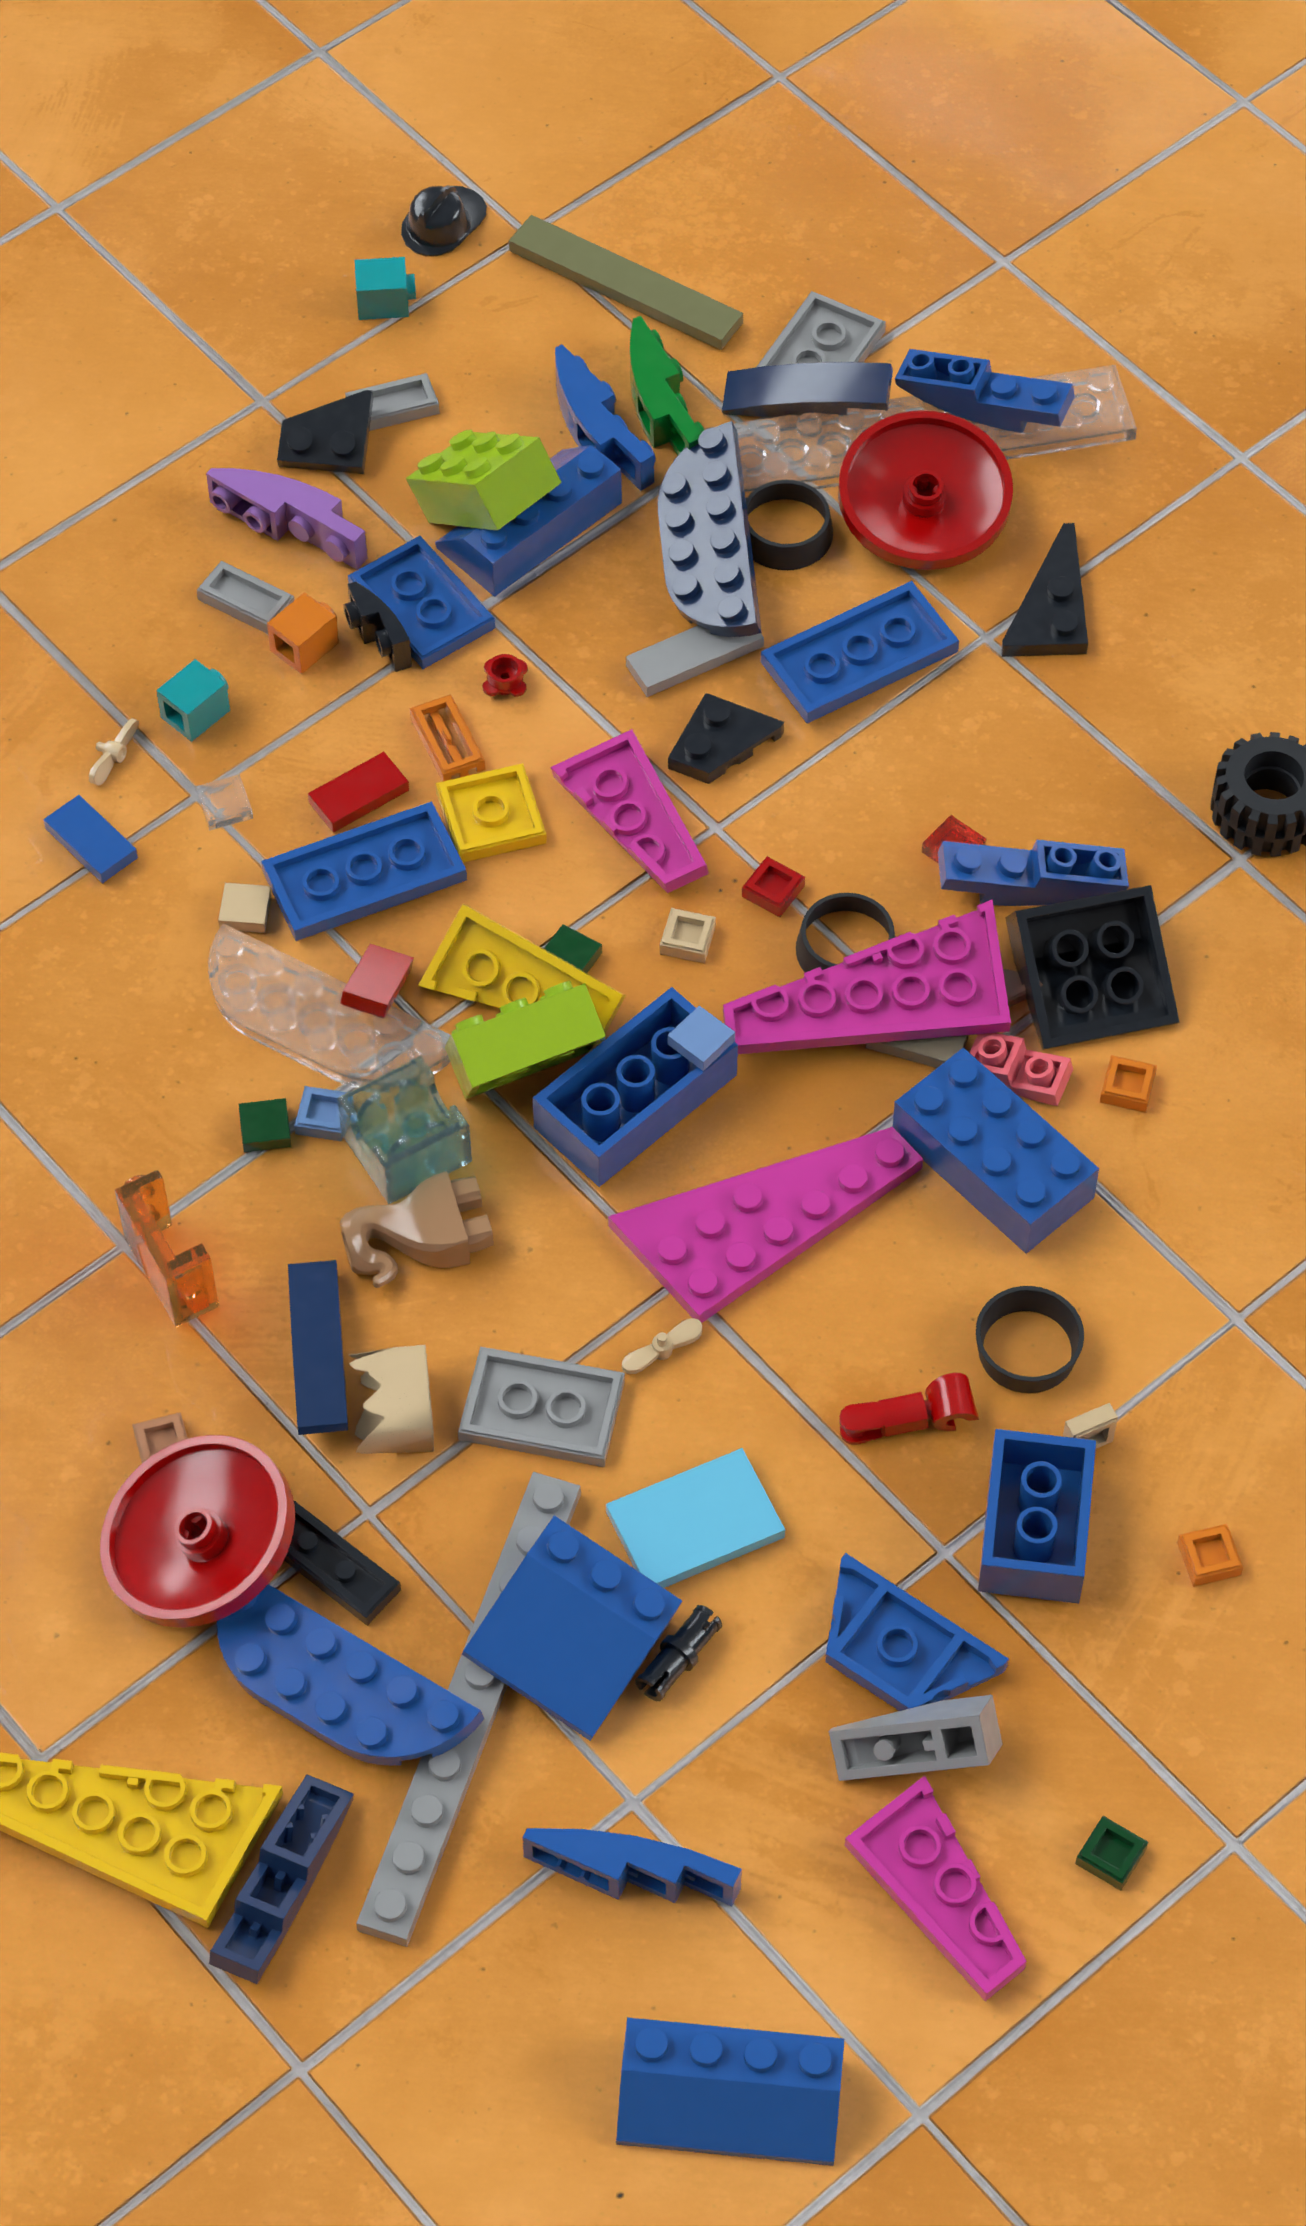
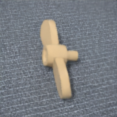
(113, 752)
(662, 1346)

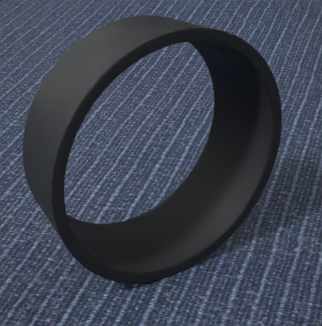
(794, 555)
(837, 902)
(1034, 1300)

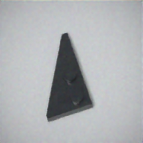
(1053, 609)

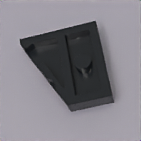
(720, 737)

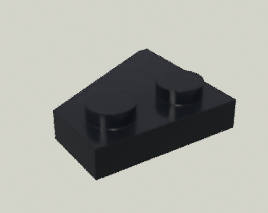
(328, 436)

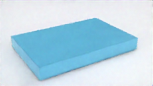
(696, 1520)

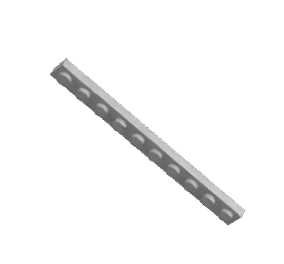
(443, 1781)

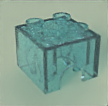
(403, 1129)

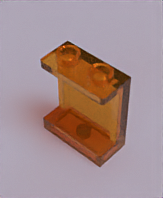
(181, 1281)

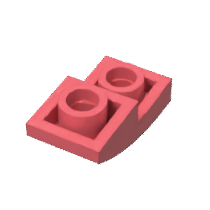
(1024, 1071)

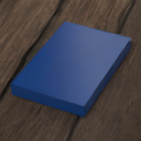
(427, 600)

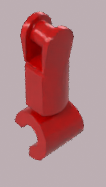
(947, 1399)

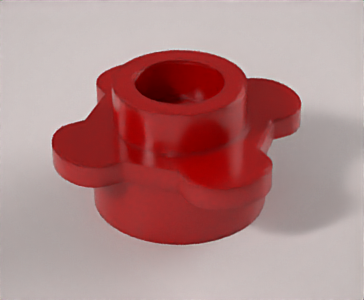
(505, 666)

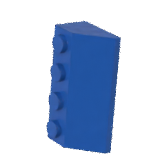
(499, 558)
(730, 2091)

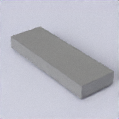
(686, 657)

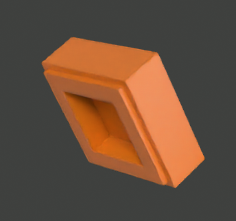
(1128, 1083)
(1210, 1555)

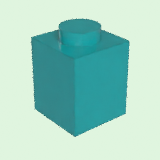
(383, 288)
(193, 699)

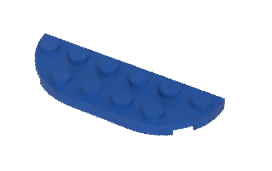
(339, 1684)

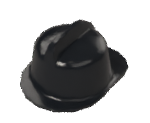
(442, 219)

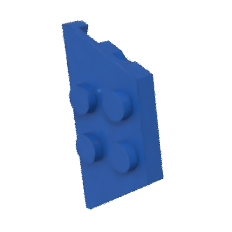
(901, 1644)

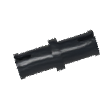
(678, 1653)

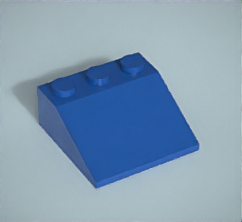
(572, 1627)

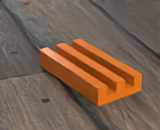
(458, 765)

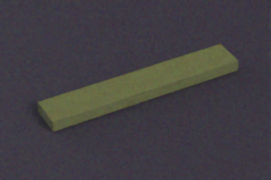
(626, 282)

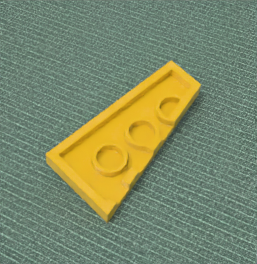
(499, 966)

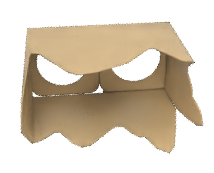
(400, 1409)

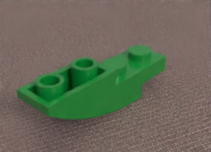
(656, 391)

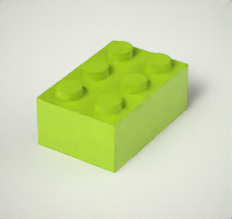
(483, 479)
(524, 1038)

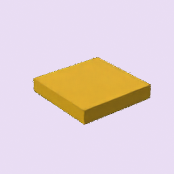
(491, 813)

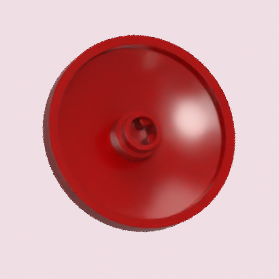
(925, 490)
(197, 1531)

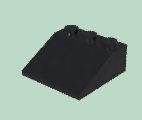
(1097, 967)

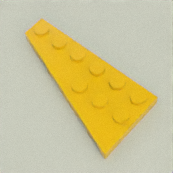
(139, 1827)

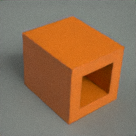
(303, 632)

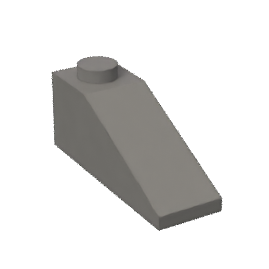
(919, 1739)

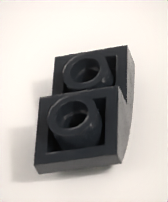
(378, 624)

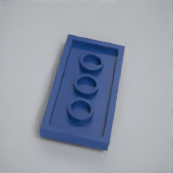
(859, 651)
(364, 870)

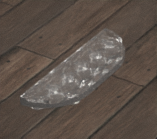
(302, 1018)

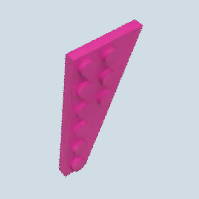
(895, 991)
(741, 1230)

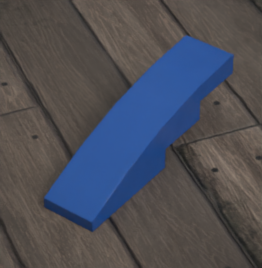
(613, 1859)

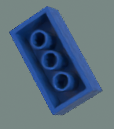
(627, 1091)
(995, 1150)

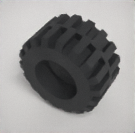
(1253, 819)

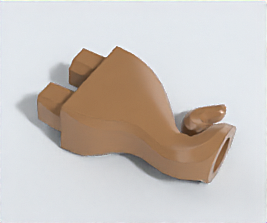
(421, 1226)

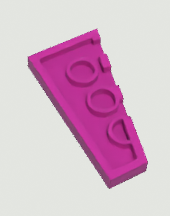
(926, 1872)

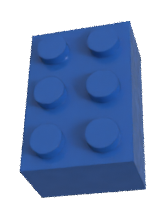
(1037, 1516)

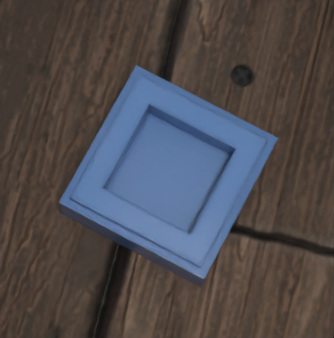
(701, 1038)
(319, 1114)

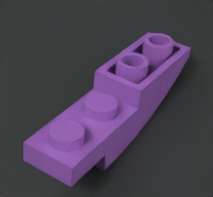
(281, 504)

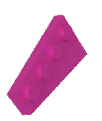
(632, 805)

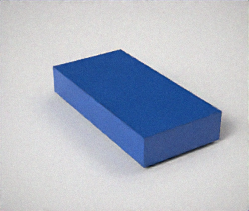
(90, 838)

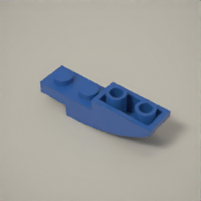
(976, 393)
(592, 420)
(1038, 876)

